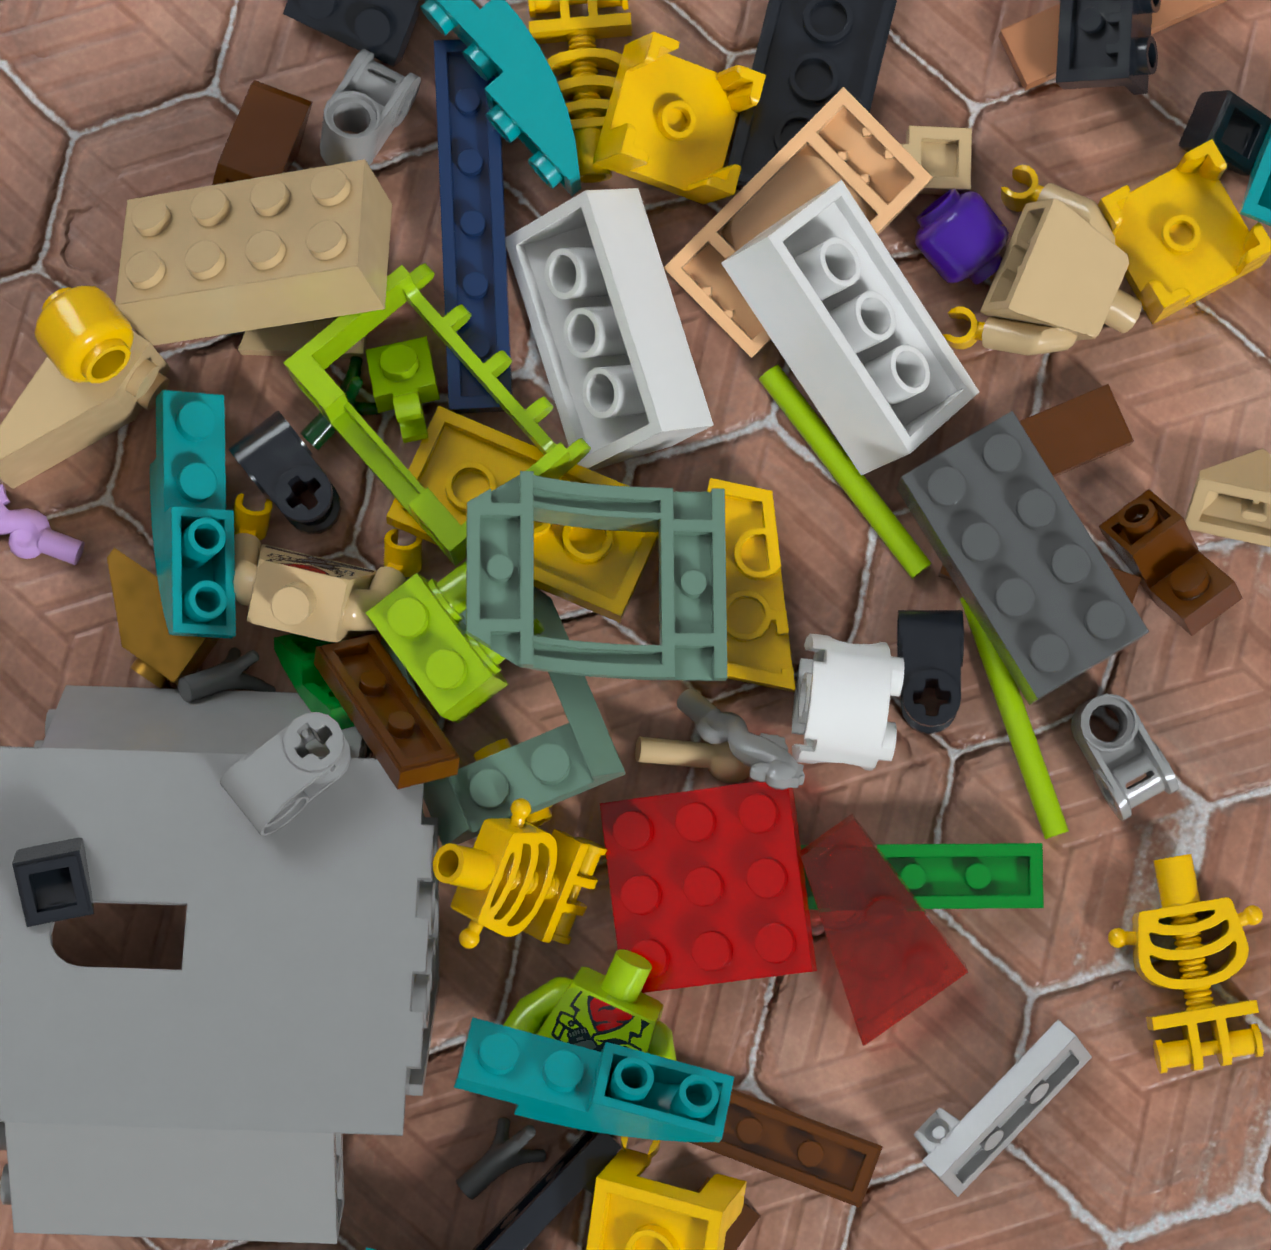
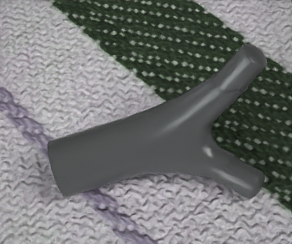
(224, 676)
(502, 1156)

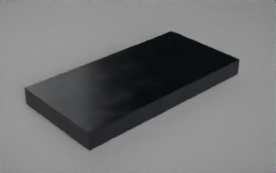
(807, 58)

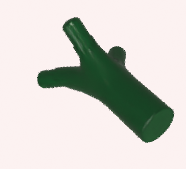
(319, 429)

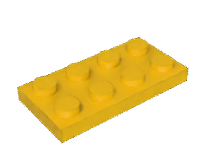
(574, 563)

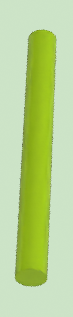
(844, 471)
(1019, 733)

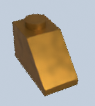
(144, 626)

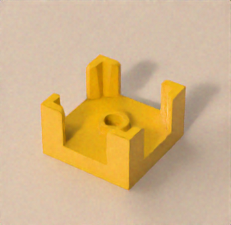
(674, 120)
(1183, 234)
(656, 1216)

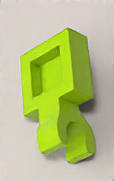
(402, 381)

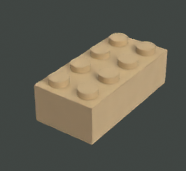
(255, 253)

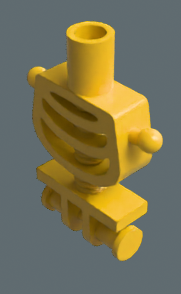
(582, 59)
(519, 878)
(1181, 903)

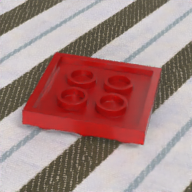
(709, 884)

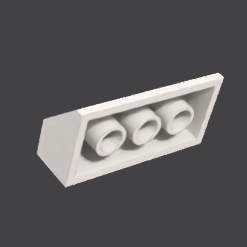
(608, 327)
(851, 329)

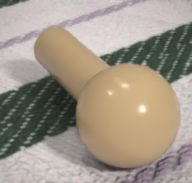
(714, 757)

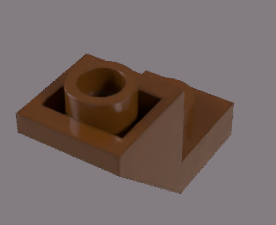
(264, 135)
(1172, 570)

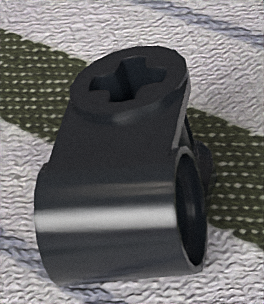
(284, 470)
(933, 658)

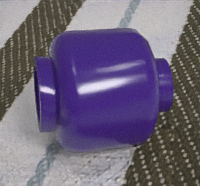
(961, 237)

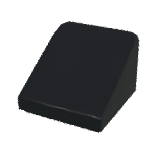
(1232, 124)
(53, 881)

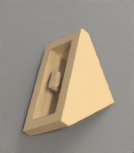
(1234, 499)

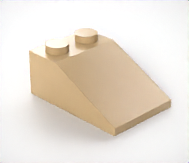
(64, 416)

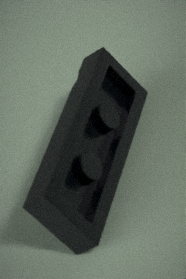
(552, 1192)

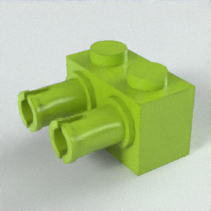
(431, 641)

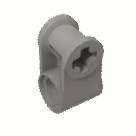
(366, 102)
(1124, 757)
(281, 774)

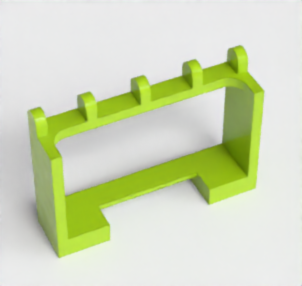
(308, 373)

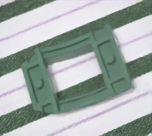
(689, 576)
(538, 769)

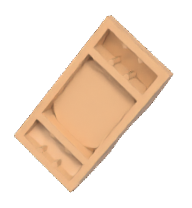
(833, 146)

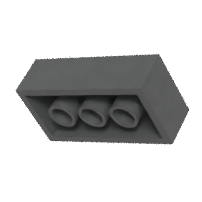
(1021, 557)

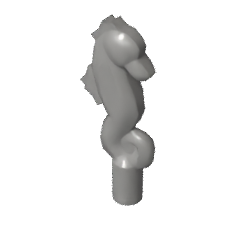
(764, 753)

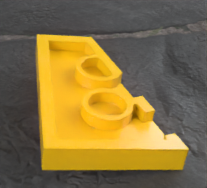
(754, 590)

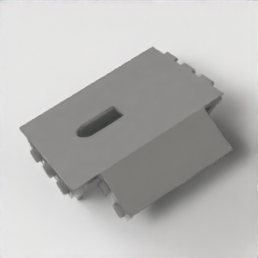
(300, 996)

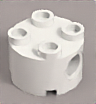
(845, 702)

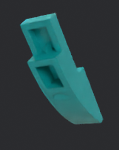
(525, 93)
(190, 516)
(594, 1090)

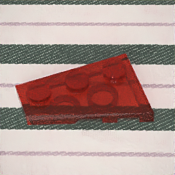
(877, 930)

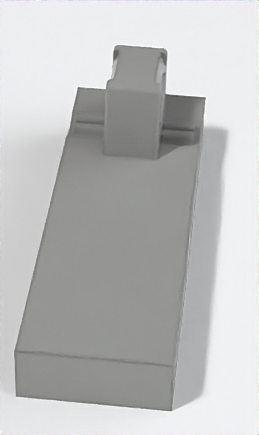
(966, 1147)

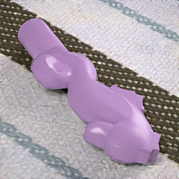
(33, 535)

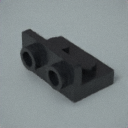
(1106, 44)

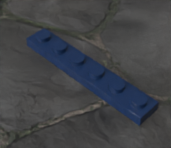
(471, 223)

